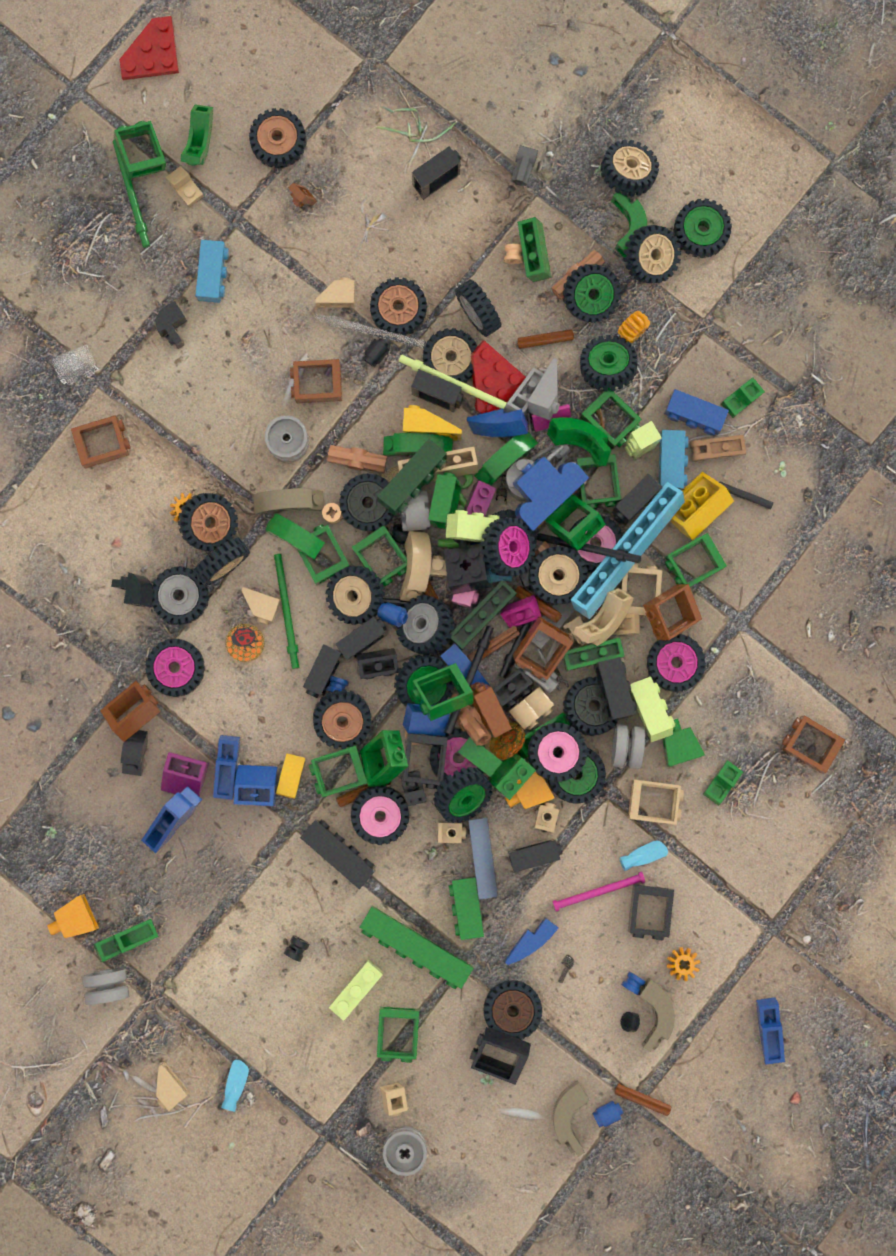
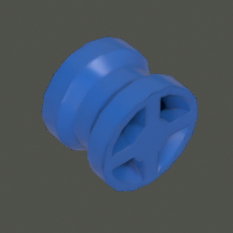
(336, 684)
(633, 983)

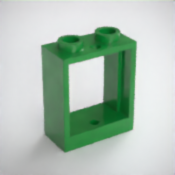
(144, 167)
(598, 403)
(589, 462)
(445, 499)
(576, 537)
(371, 540)
(711, 551)
(329, 572)
(438, 678)
(372, 758)
(315, 770)
(507, 775)
(396, 1012)

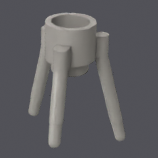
(558, 452)
(548, 685)

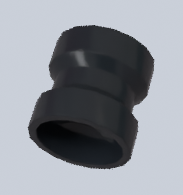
(296, 948)

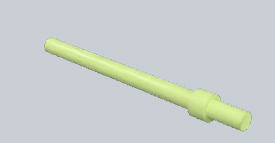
(417, 364)

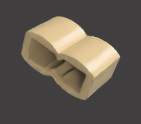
(532, 708)

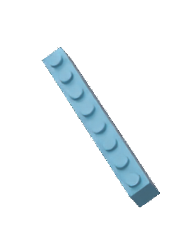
(635, 541)

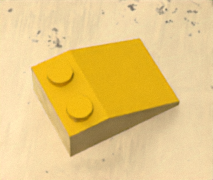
(423, 421)

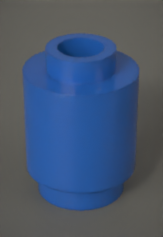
(392, 614)
(608, 1114)

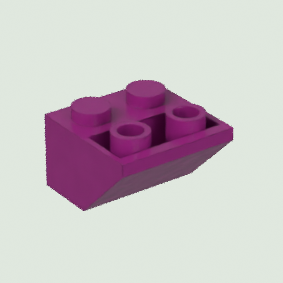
(183, 772)

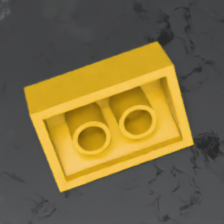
(703, 504)

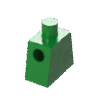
(681, 746)

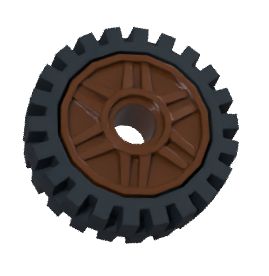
(519, 995)

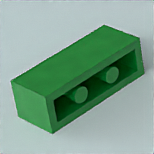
(534, 249)
(591, 654)
(466, 908)

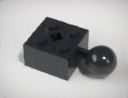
(460, 559)

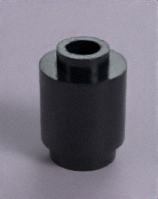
(376, 352)

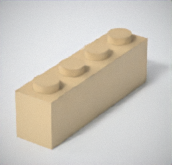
(459, 463)

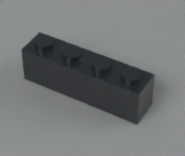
(337, 853)

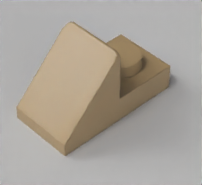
(184, 186)
(629, 626)

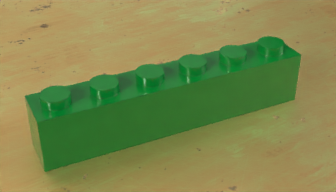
(416, 947)

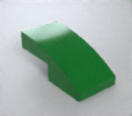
(742, 397)
(480, 757)
(722, 783)

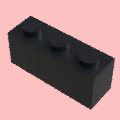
(615, 689)

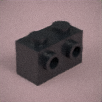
(377, 663)
(513, 688)

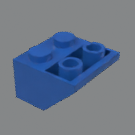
(255, 785)

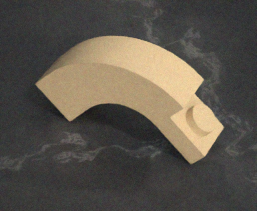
(418, 565)
(607, 620)

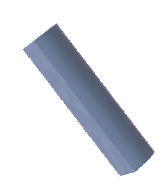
(483, 858)

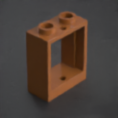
(319, 397)
(82, 450)
(687, 607)
(554, 632)
(489, 709)
(138, 717)
(828, 756)

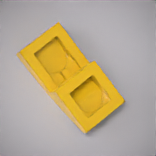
(290, 776)

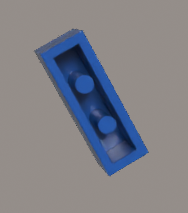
(696, 412)

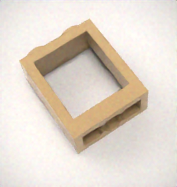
(650, 570)
(675, 814)

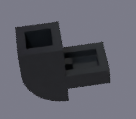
(168, 320)
(137, 589)
(133, 753)
(414, 795)

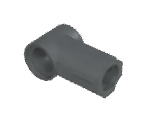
(524, 161)

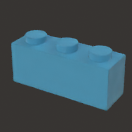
(211, 271)
(673, 458)

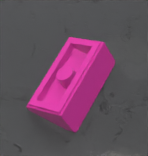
(541, 423)
(521, 612)

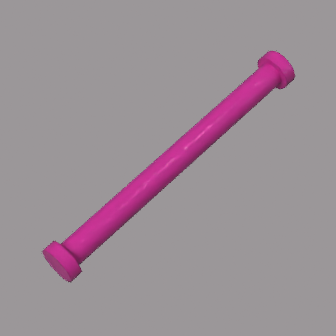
(599, 891)

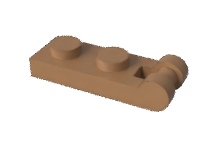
(718, 447)

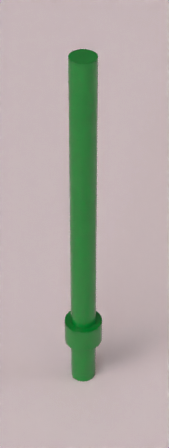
(141, 227)
(292, 648)

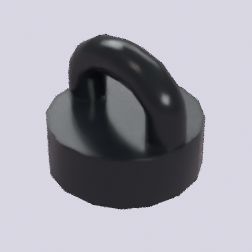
(398, 534)
(630, 1022)

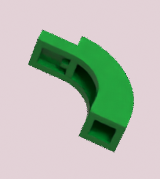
(199, 135)
(635, 215)
(581, 434)
(410, 443)
(505, 457)
(294, 535)

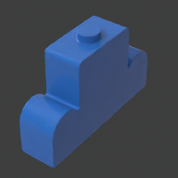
(545, 489)
(170, 818)

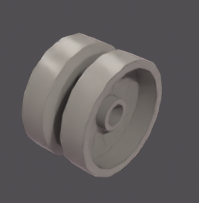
(293, 429)
(630, 746)
(105, 986)
(400, 1162)

